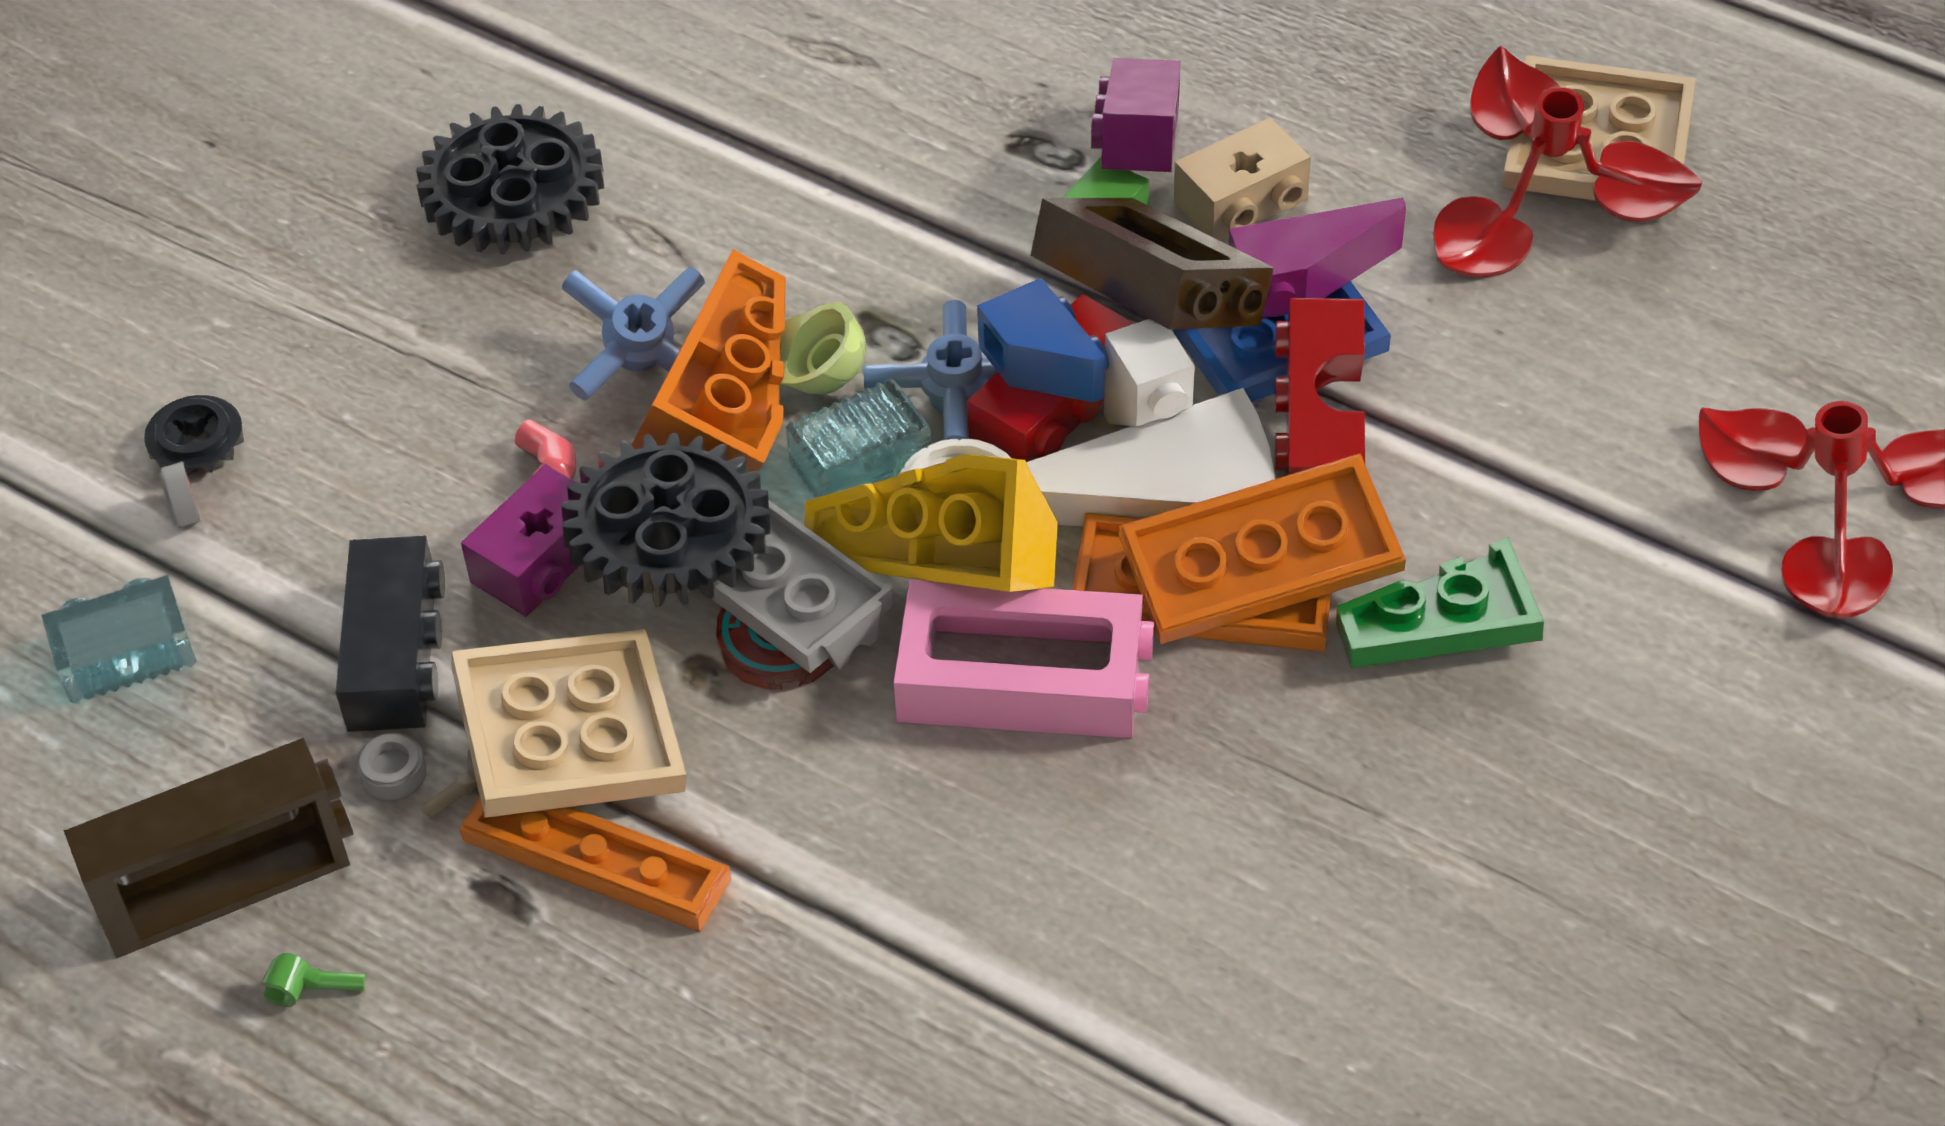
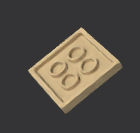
(1617, 108)
(567, 722)

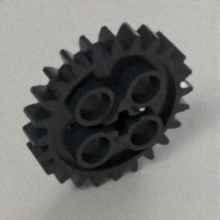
(510, 178)
(666, 519)

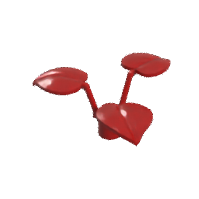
(1513, 99)
(1759, 445)

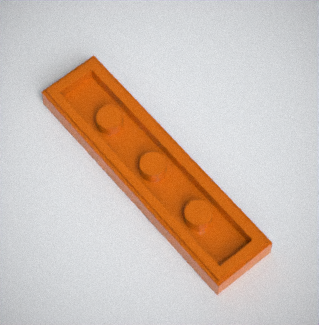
(605, 860)

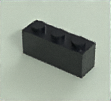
(389, 634)

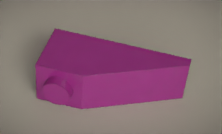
(1321, 249)

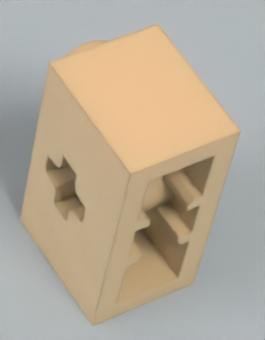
(1242, 179)

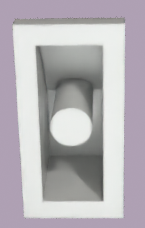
(1146, 375)

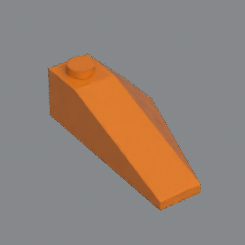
(727, 368)

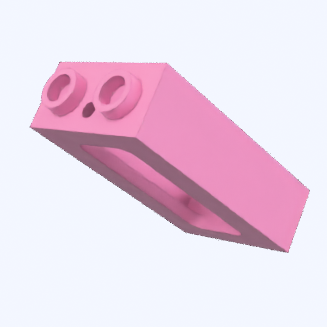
(1023, 695)

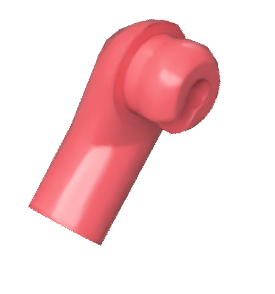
(547, 447)

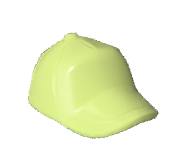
(822, 349)

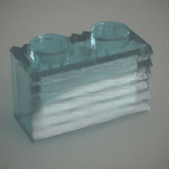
(857, 439)
(118, 638)

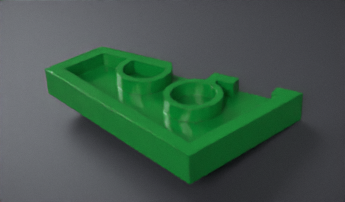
(1449, 613)

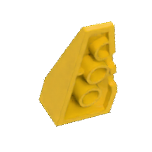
(946, 523)

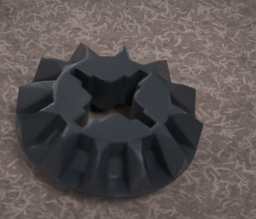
(193, 417)

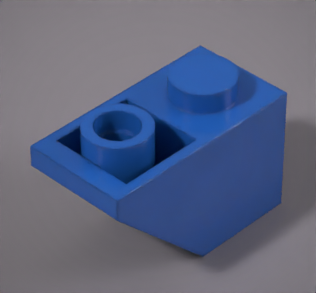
(1040, 345)

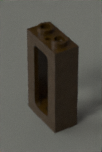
(1151, 263)
(211, 846)

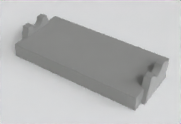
(806, 596)

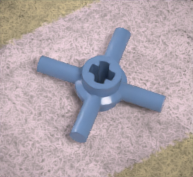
(634, 330)
(947, 374)

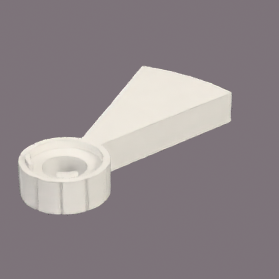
(1145, 467)

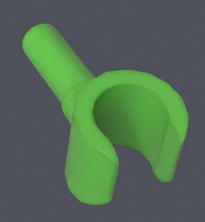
(290, 973)

